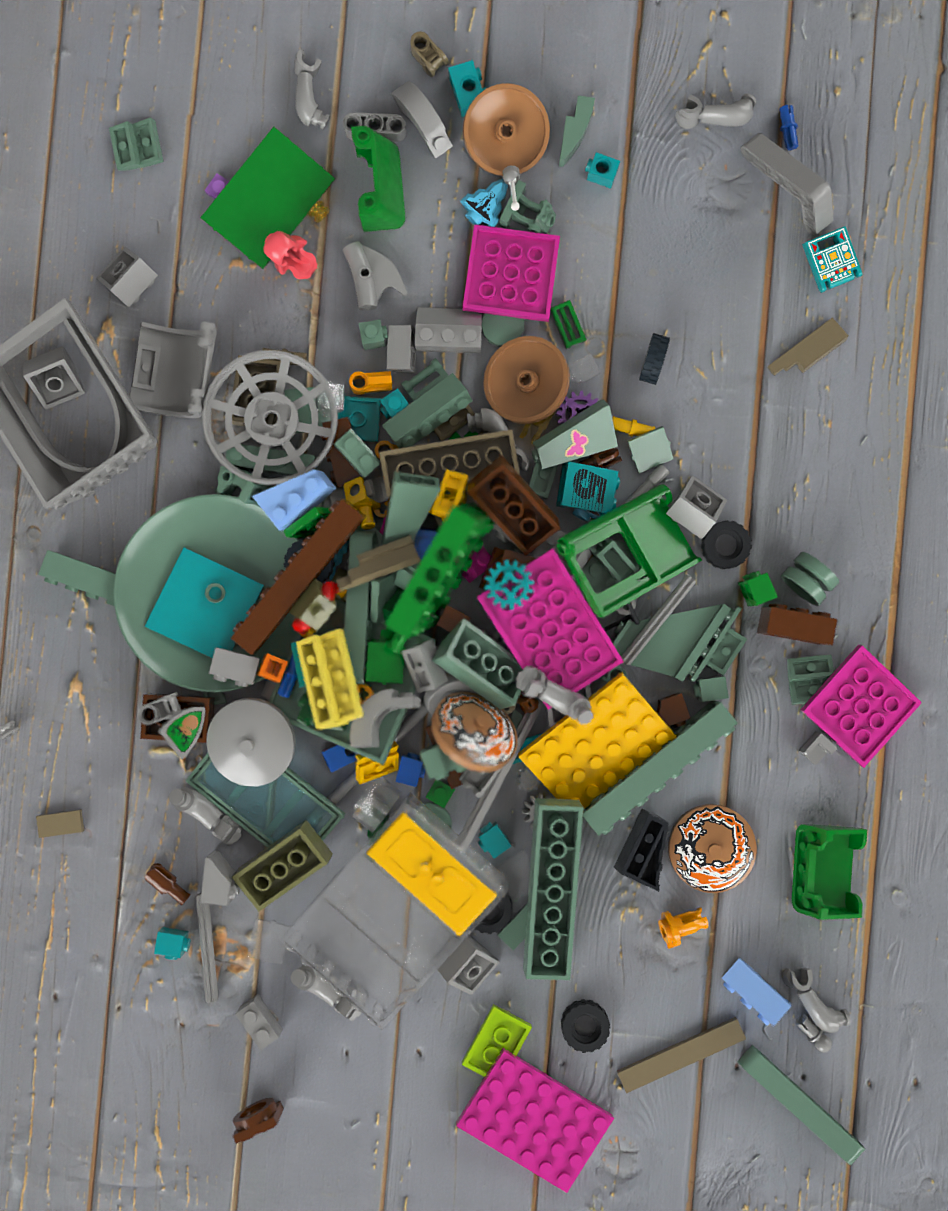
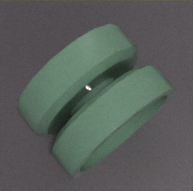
(810, 578)

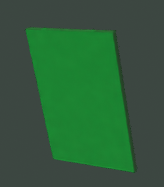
(267, 196)

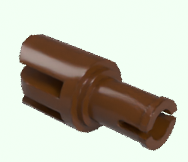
(603, 459)
(165, 883)

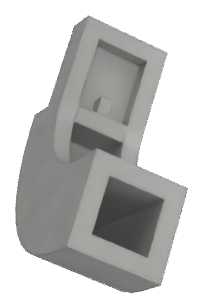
(423, 116)
(365, 730)

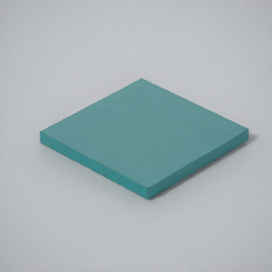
(190, 617)

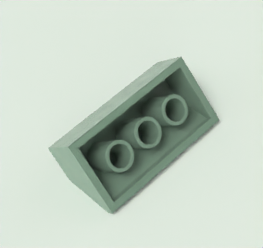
(480, 664)

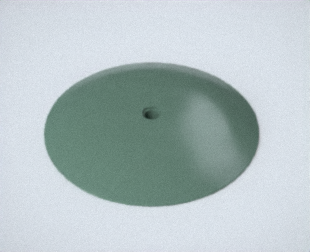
(217, 529)

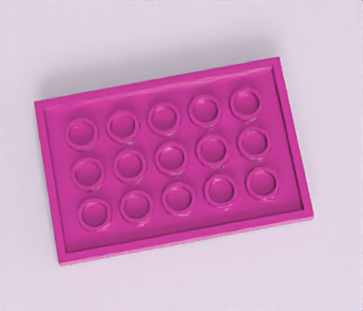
(554, 627)
(534, 1120)

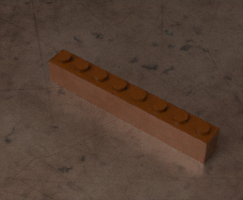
(303, 569)

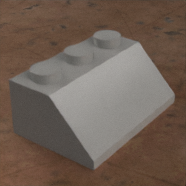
(448, 330)

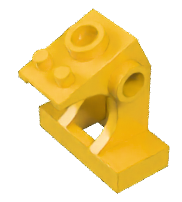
(456, 485)

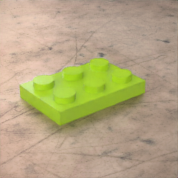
(496, 1032)

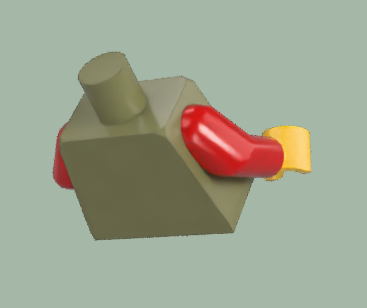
(315, 607)

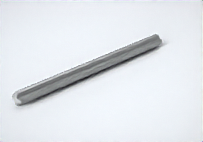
(487, 798)

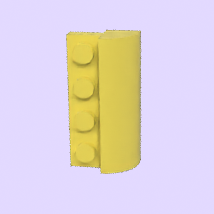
(329, 679)

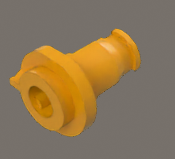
(680, 925)

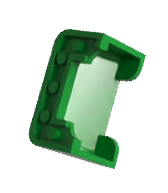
(385, 206)
(825, 871)

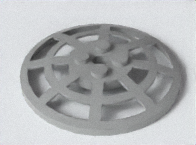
(263, 405)

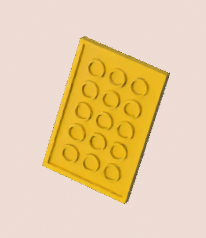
(589, 758)

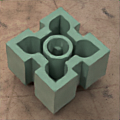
(438, 763)

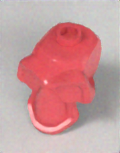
(288, 253)

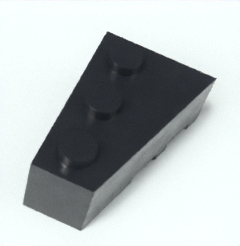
(644, 850)

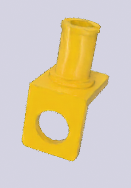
(361, 501)

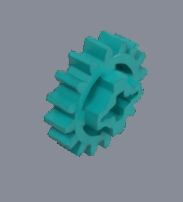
(509, 594)

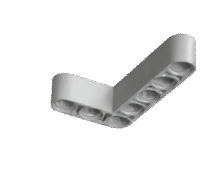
(795, 178)

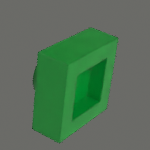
(440, 793)

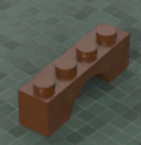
(673, 710)

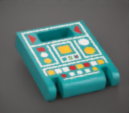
(833, 264)

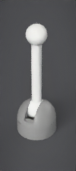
(510, 176)

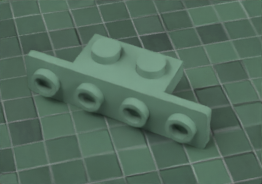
(723, 649)

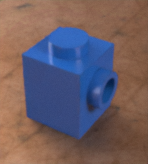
(410, 769)

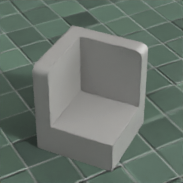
(817, 747)

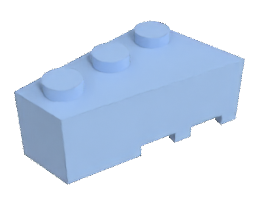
(294, 498)
(756, 992)

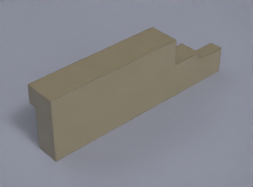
(811, 348)
(381, 562)

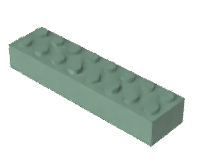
(691, 740)
(552, 889)

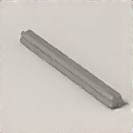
(658, 619)
(207, 950)

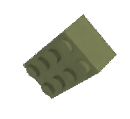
(282, 865)

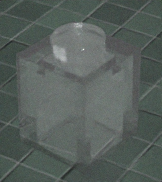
(323, 404)

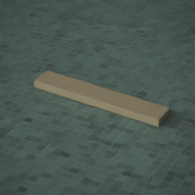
(681, 1055)

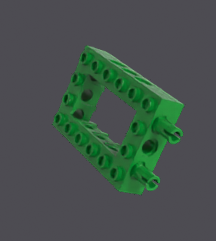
(439, 573)

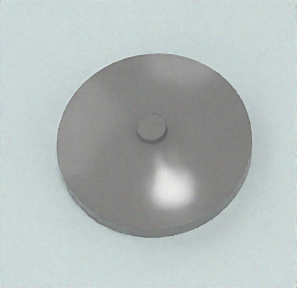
(251, 742)

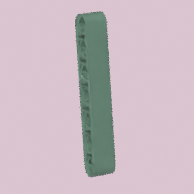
(358, 605)
(801, 1105)

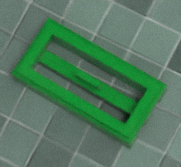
(560, 307)

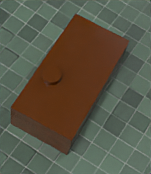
(513, 505)

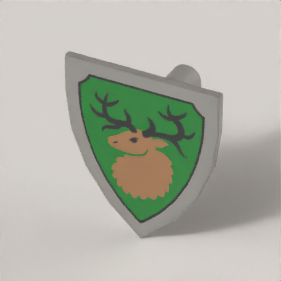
(184, 730)

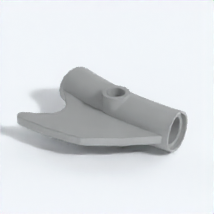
(380, 271)

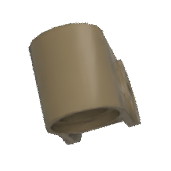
(429, 57)

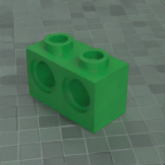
(757, 588)

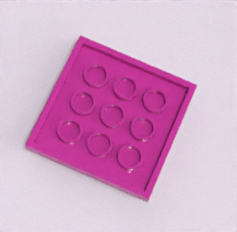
(511, 273)
(861, 706)

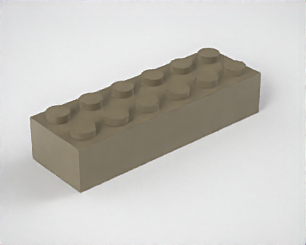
(459, 455)

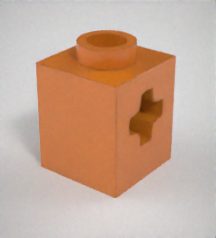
(272, 668)

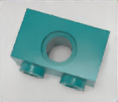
(462, 76)

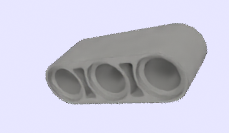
(385, 121)

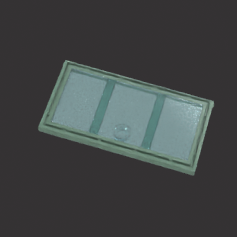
(267, 809)

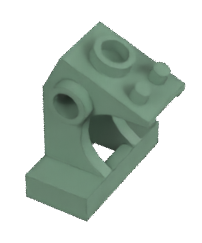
(544, 219)
(228, 482)

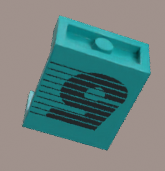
(587, 487)

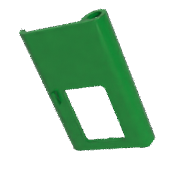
(652, 539)

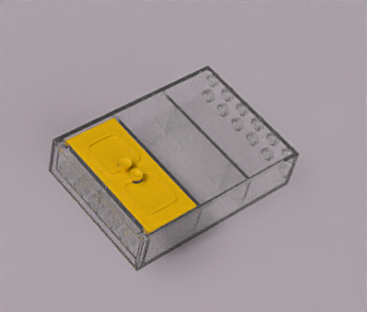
(395, 911)

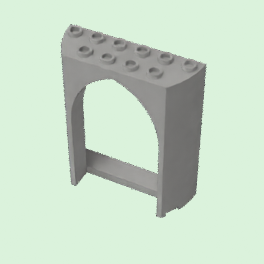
(48, 472)

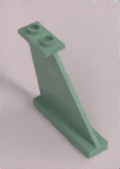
(676, 643)

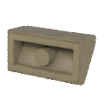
(453, 424)

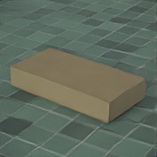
(60, 823)

